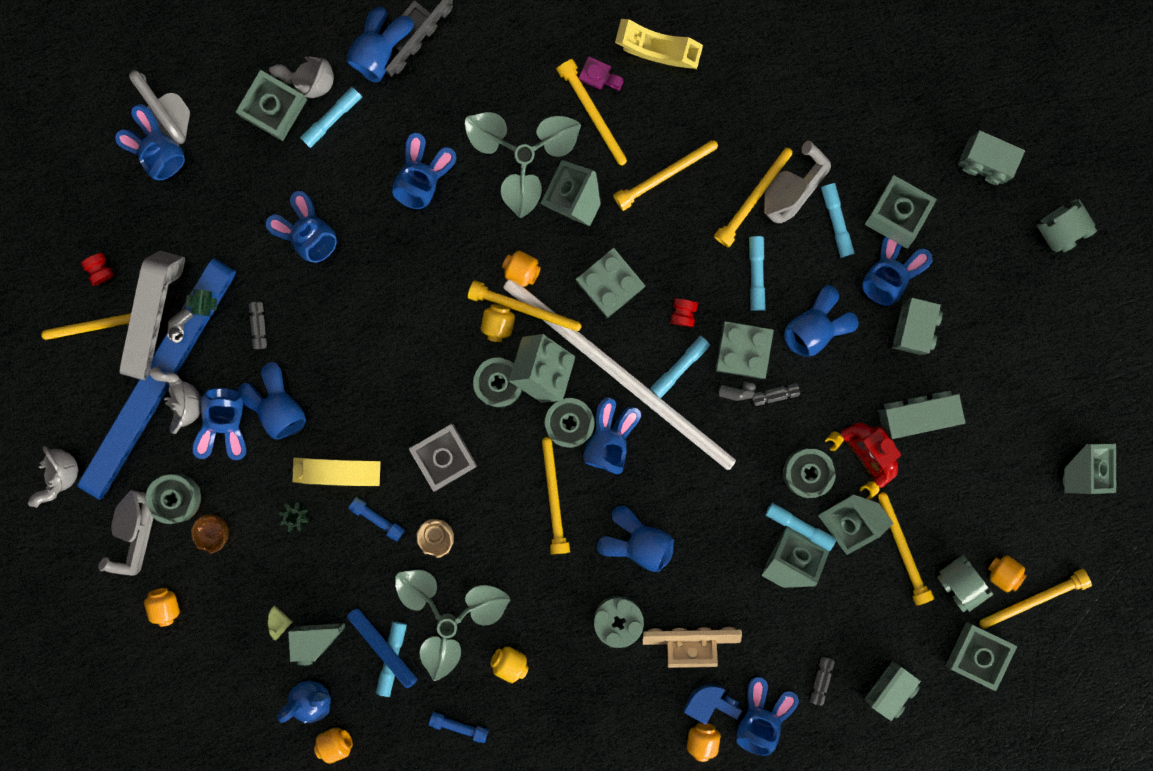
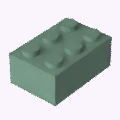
(921, 414)

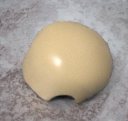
(435, 537)

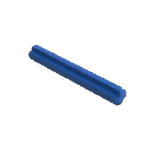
(382, 648)

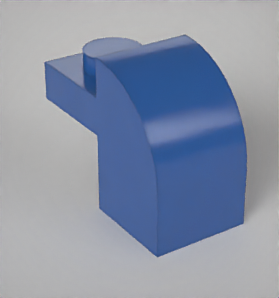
(706, 699)

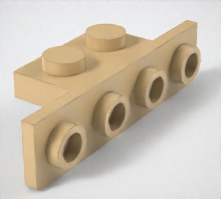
(692, 647)

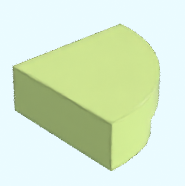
(277, 622)

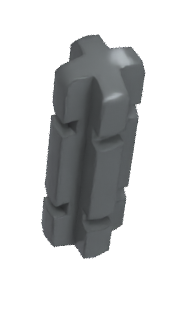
(257, 325)
(776, 394)
(822, 681)

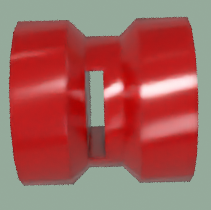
(97, 269)
(683, 314)

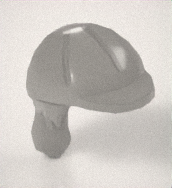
(310, 78)
(184, 399)
(59, 475)

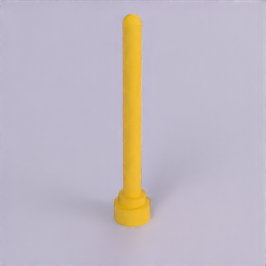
(569, 72)
(626, 197)
(726, 234)
(480, 292)
(86, 326)
(559, 543)
(1078, 580)
(921, 592)

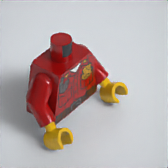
(874, 452)

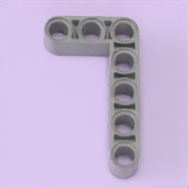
(147, 310)

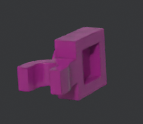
(597, 74)

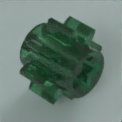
(201, 302)
(301, 519)

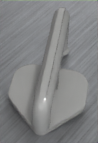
(169, 110)
(790, 191)
(131, 526)

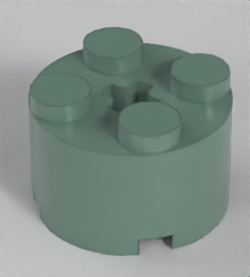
(1066, 226)
(486, 375)
(562, 410)
(822, 469)
(161, 505)
(966, 584)
(613, 634)

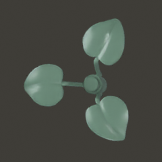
(522, 191)
(443, 654)

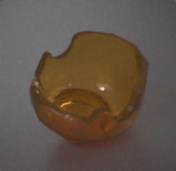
(210, 533)

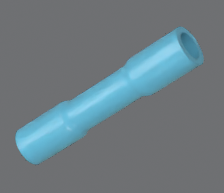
(319, 128)
(841, 234)
(757, 289)
(691, 355)
(787, 519)
(395, 642)

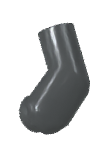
(176, 325)
(738, 394)

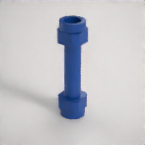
(359, 507)
(437, 721)

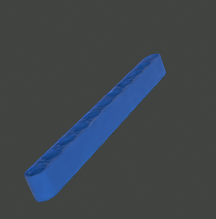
(150, 392)

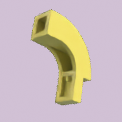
(658, 47)
(336, 472)

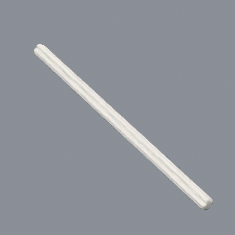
(628, 381)

